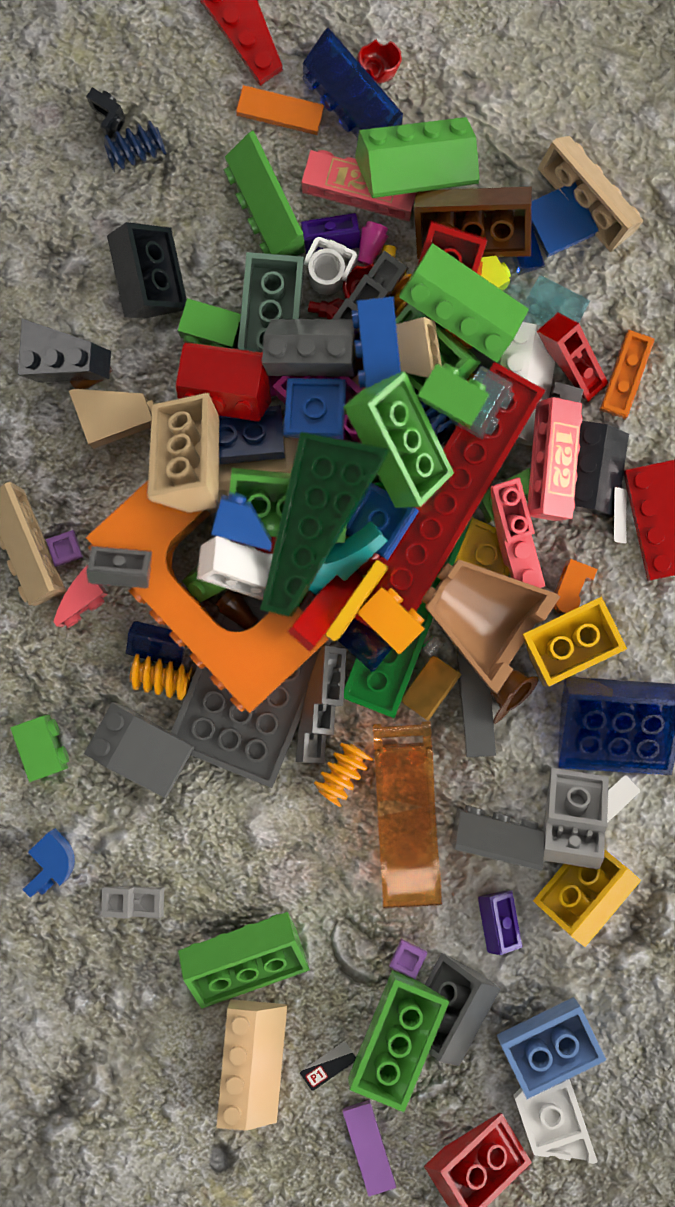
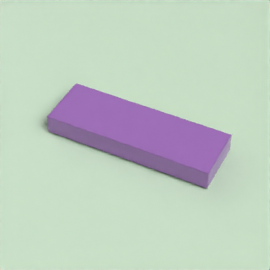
(369, 1148)

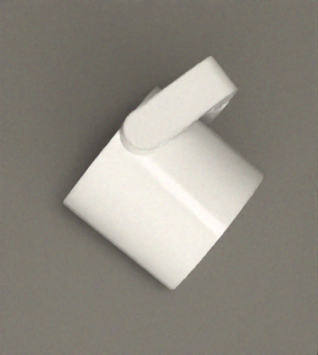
(327, 266)

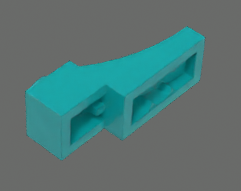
(349, 556)

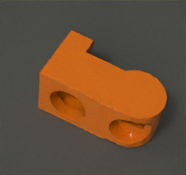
(570, 585)

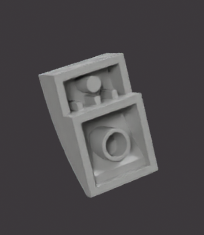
(576, 818)

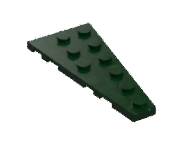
(320, 499)

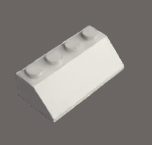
(531, 361)

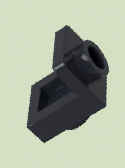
(106, 106)

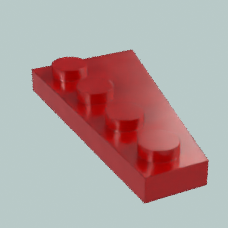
(248, 34)
(653, 510)

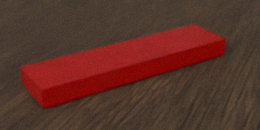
(324, 610)

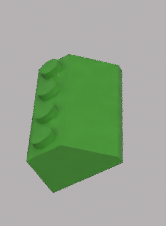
(418, 157)
(263, 198)
(464, 303)
(393, 419)
(266, 493)
(243, 960)
(397, 1041)

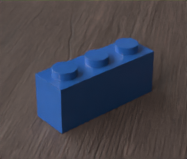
(378, 340)

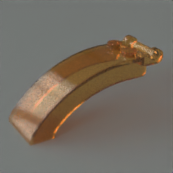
(407, 817)

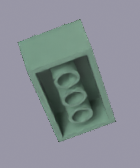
(269, 292)

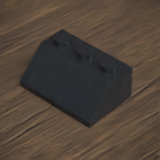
(146, 270)
(599, 467)

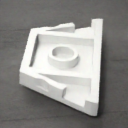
(555, 1123)

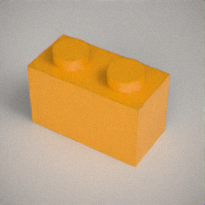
(391, 619)

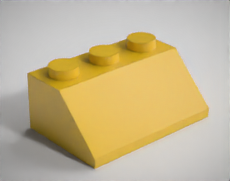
(573, 642)
(586, 897)

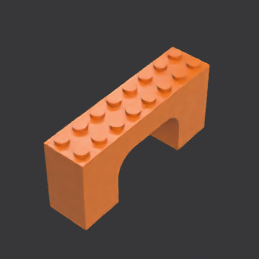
(243, 662)

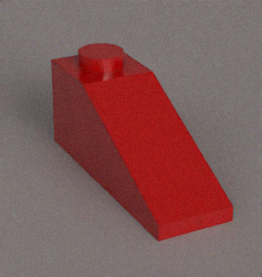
(573, 354)

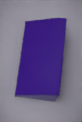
(340, 228)
(500, 922)

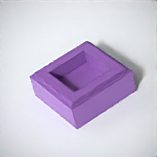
(64, 548)
(408, 958)

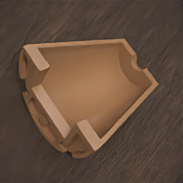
(486, 616)

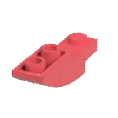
(515, 532)
(78, 599)

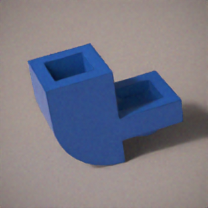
(55, 858)

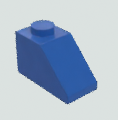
(240, 522)

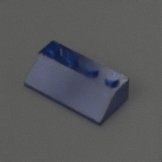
(347, 87)

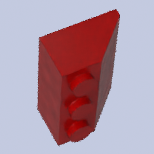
(229, 376)

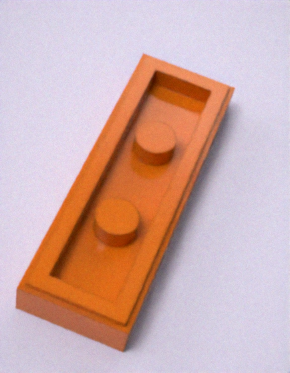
(280, 110)
(627, 374)

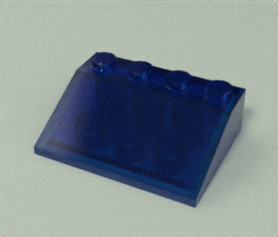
(617, 726)

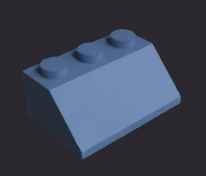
(551, 1047)

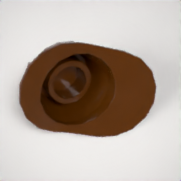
(513, 692)

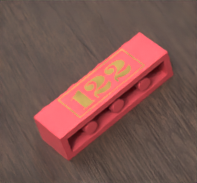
(343, 182)
(554, 459)

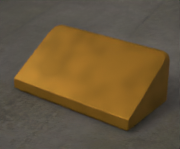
(430, 687)

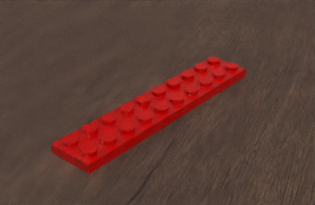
(448, 511)

